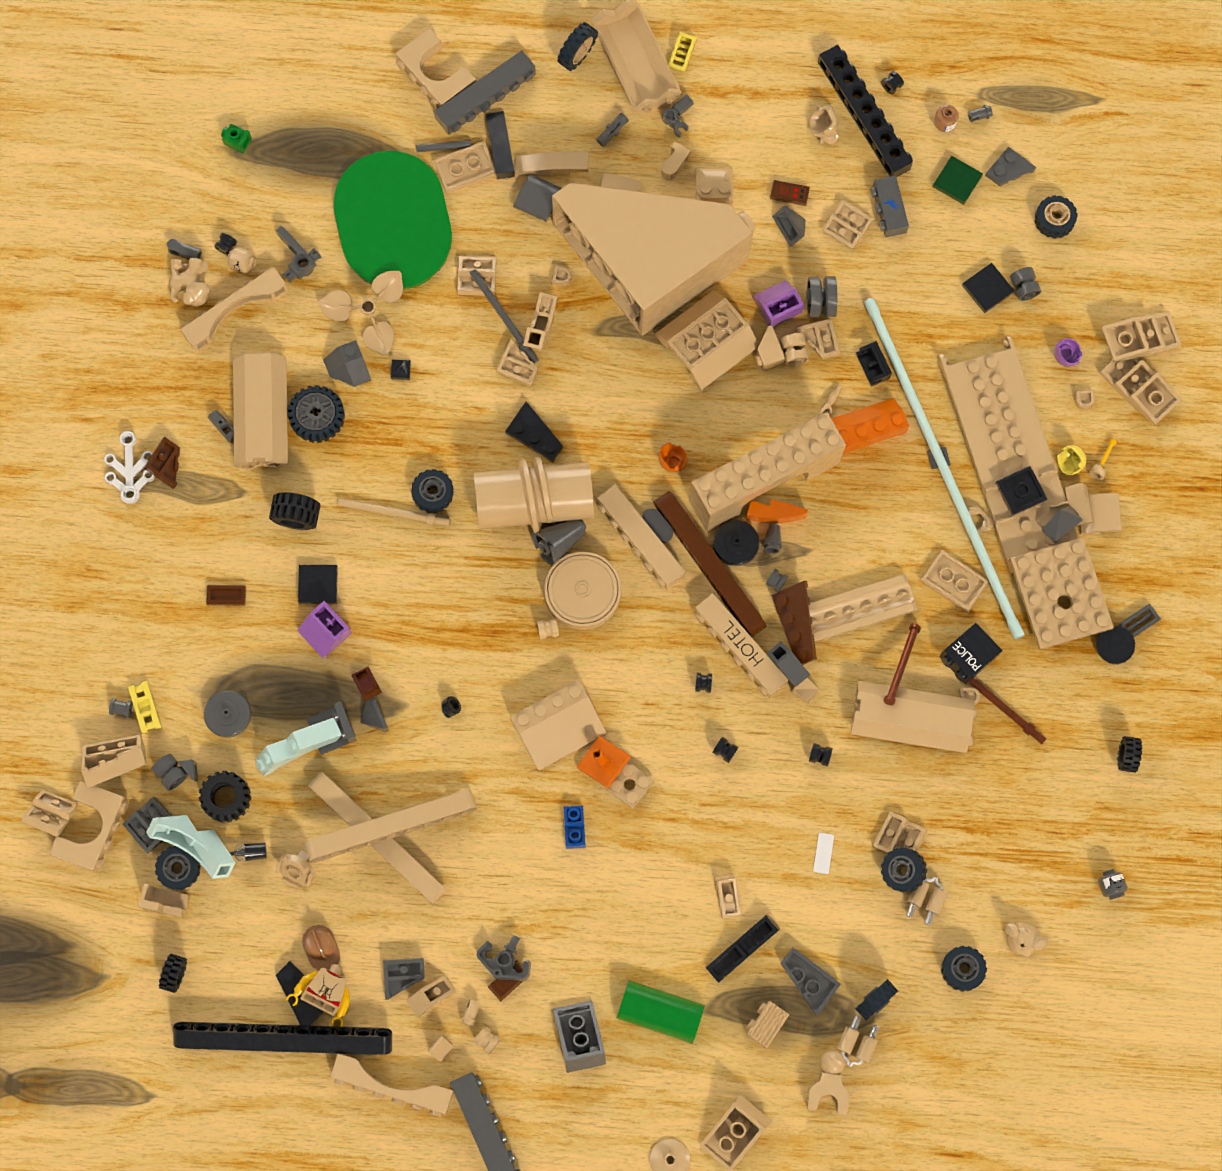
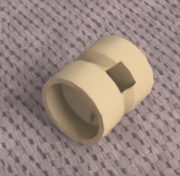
(794, 349)

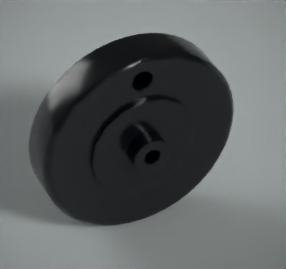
(736, 543)

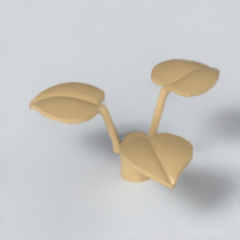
(380, 335)

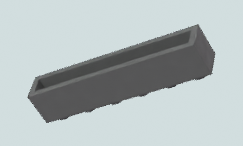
(485, 92)
(483, 1123)

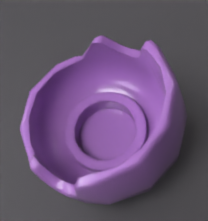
(1067, 352)

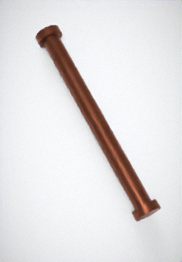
(890, 698)

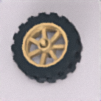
(577, 46)

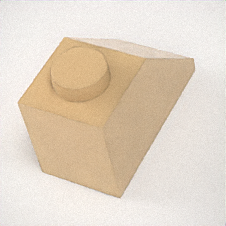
(769, 351)
(430, 996)

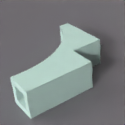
(296, 745)
(202, 845)

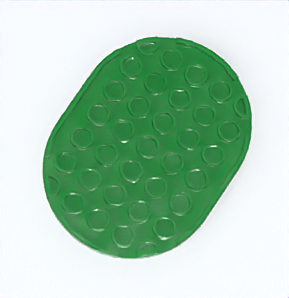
(392, 218)

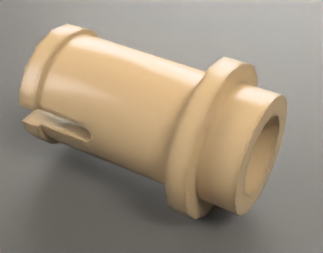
(470, 1013)

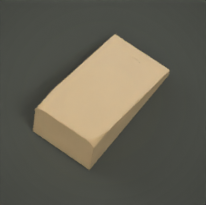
(1079, 501)
(728, 896)

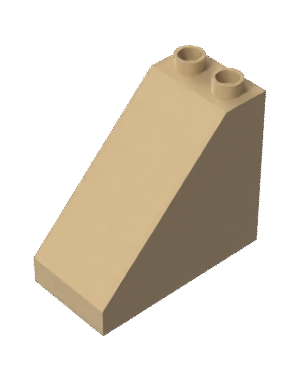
(651, 247)

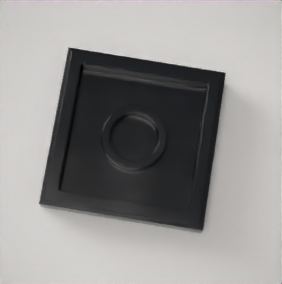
(988, 288)
(1021, 490)
(317, 584)

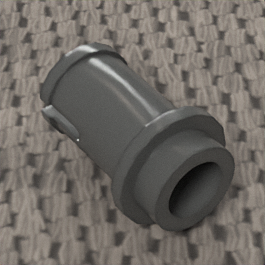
(981, 113)

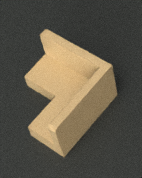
(163, 901)

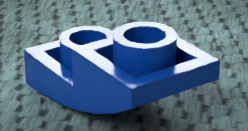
(574, 827)

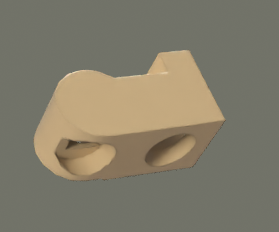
(676, 162)

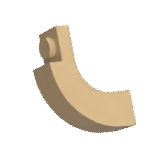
(542, 322)

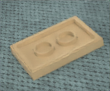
(465, 167)
(954, 581)

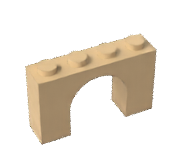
(412, 58)
(92, 854)

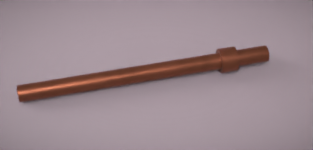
(1029, 728)

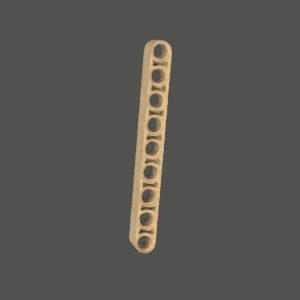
(390, 826)
(388, 849)

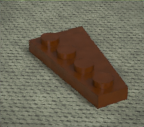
(795, 617)

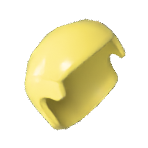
(1071, 460)

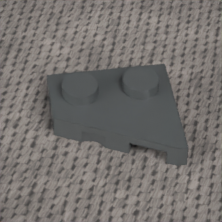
(1009, 167)
(402, 974)

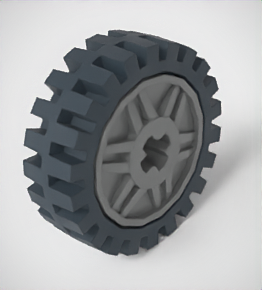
(318, 427)

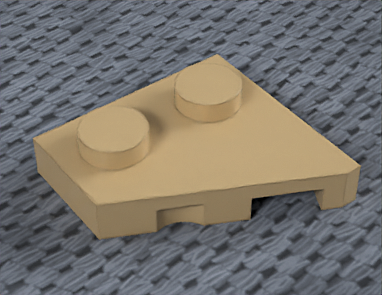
(821, 338)

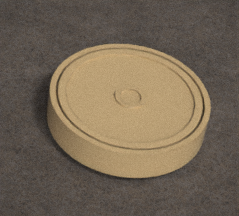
(582, 590)

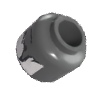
(1112, 884)

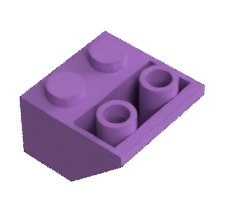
(779, 303)
(324, 629)

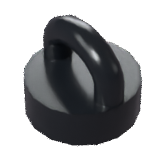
(451, 706)

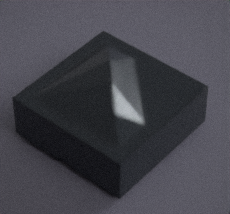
(400, 369)

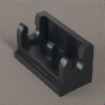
(874, 363)

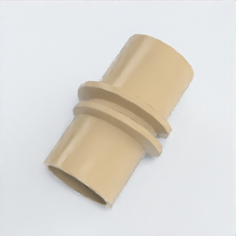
(533, 495)

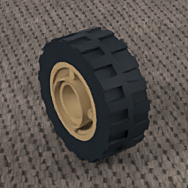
(1055, 206)

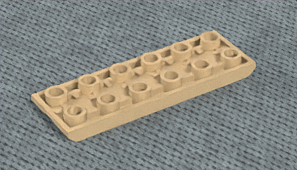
(861, 607)

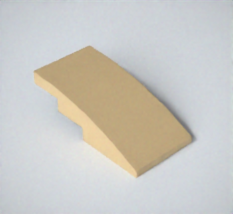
(1141, 336)
(1141, 388)

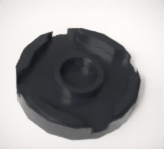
(1115, 645)

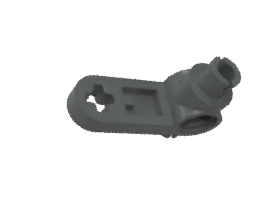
(301, 255)

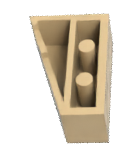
(111, 758)

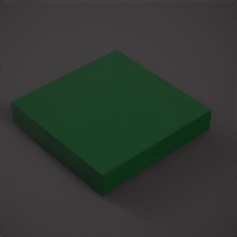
(957, 180)

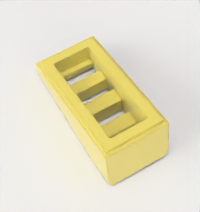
(687, 38)

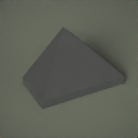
(790, 225)
(1061, 523)
(373, 717)

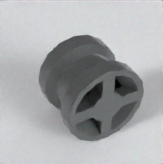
(776, 580)

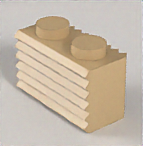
(767, 1024)

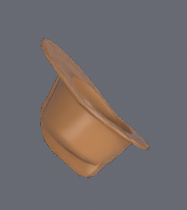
(320, 947)

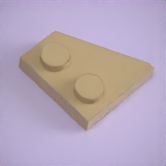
(517, 365)

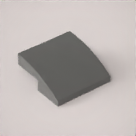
(536, 197)
(140, 821)

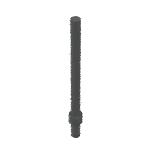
(503, 315)

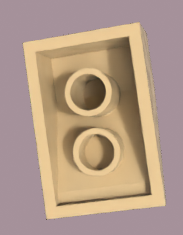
(735, 1133)

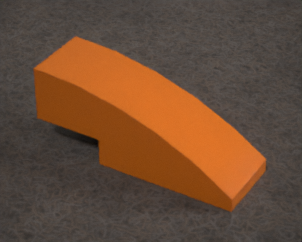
(775, 513)

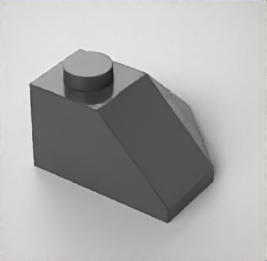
(347, 365)

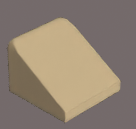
(440, 1048)

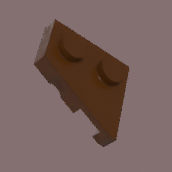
(164, 462)

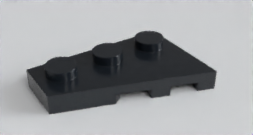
(534, 433)
(288, 978)

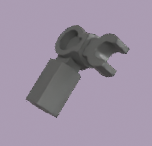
(671, 118)

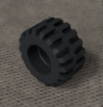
(294, 511)
(218, 781)

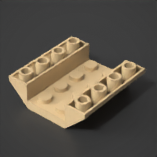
(709, 338)

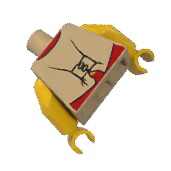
(325, 991)

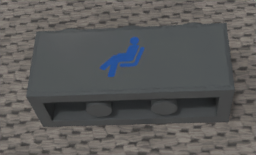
(889, 206)

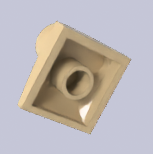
(714, 185)

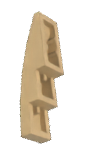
(551, 163)

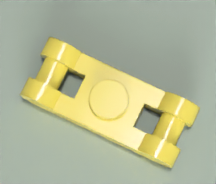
(144, 707)

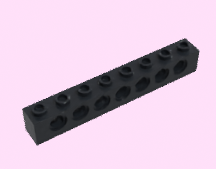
(894, 166)

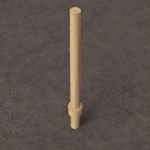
(429, 518)

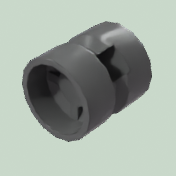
(1025, 283)
(169, 772)

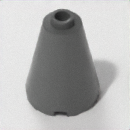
(558, 539)

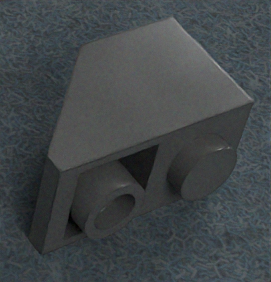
(788, 664)

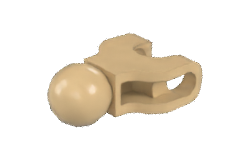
(829, 1083)

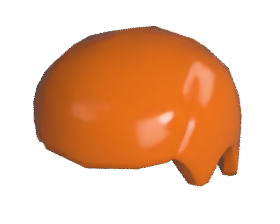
(672, 457)

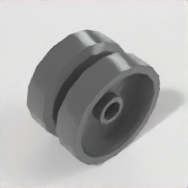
(822, 295)

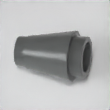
(772, 541)

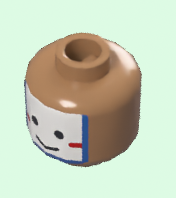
(946, 118)

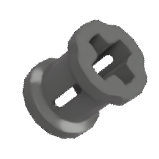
(120, 708)

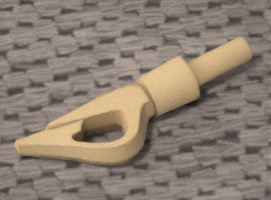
(830, 400)

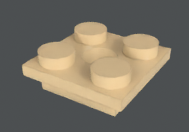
(641, 781)

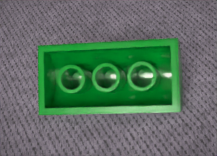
(660, 1011)

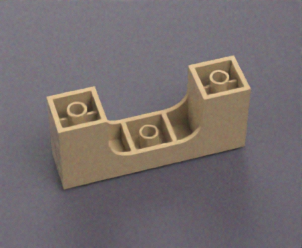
(803, 451)

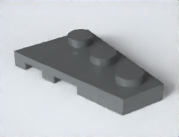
(810, 980)

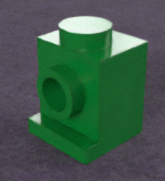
(240, 141)

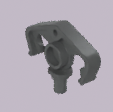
(502, 965)

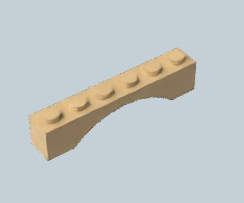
(265, 287)
(432, 1097)

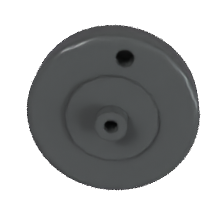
(227, 714)

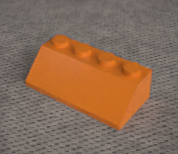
(871, 424)

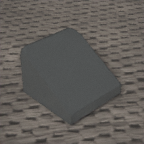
(190, 768)

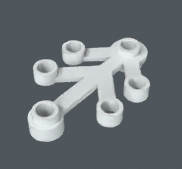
(129, 470)

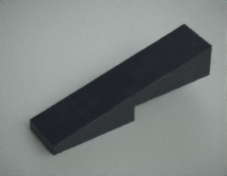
(500, 145)
(742, 948)

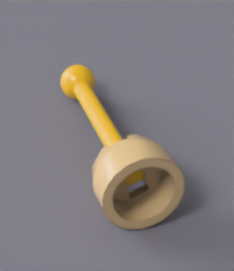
(1098, 471)

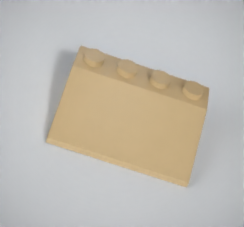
(558, 725)

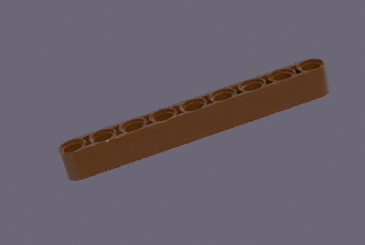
(710, 564)

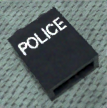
(970, 653)

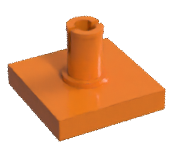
(603, 762)

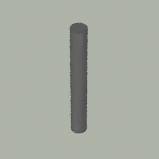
(443, 146)

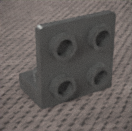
(343, 723)

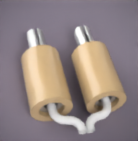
(935, 902)
(866, 1047)

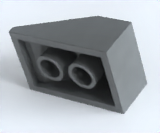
(579, 1036)

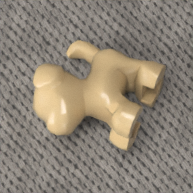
(188, 277)

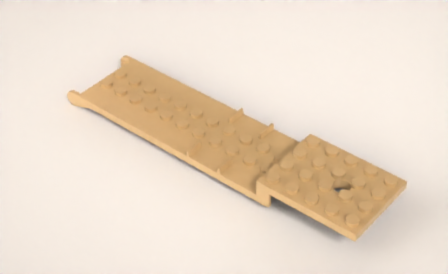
(1004, 439)

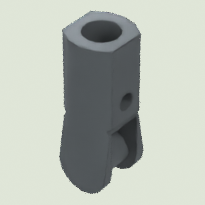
(180, 249)
(221, 424)

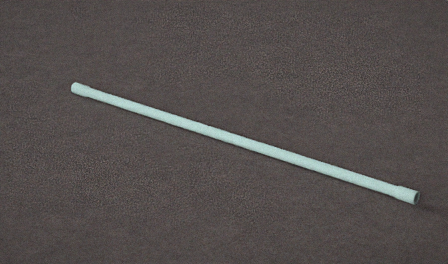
(1012, 621)

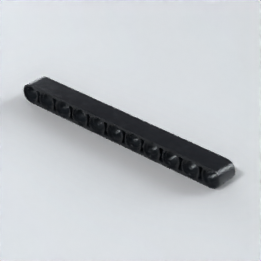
(282, 1038)

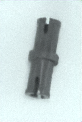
(612, 129)

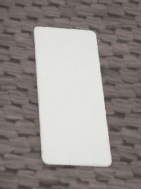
(823, 853)

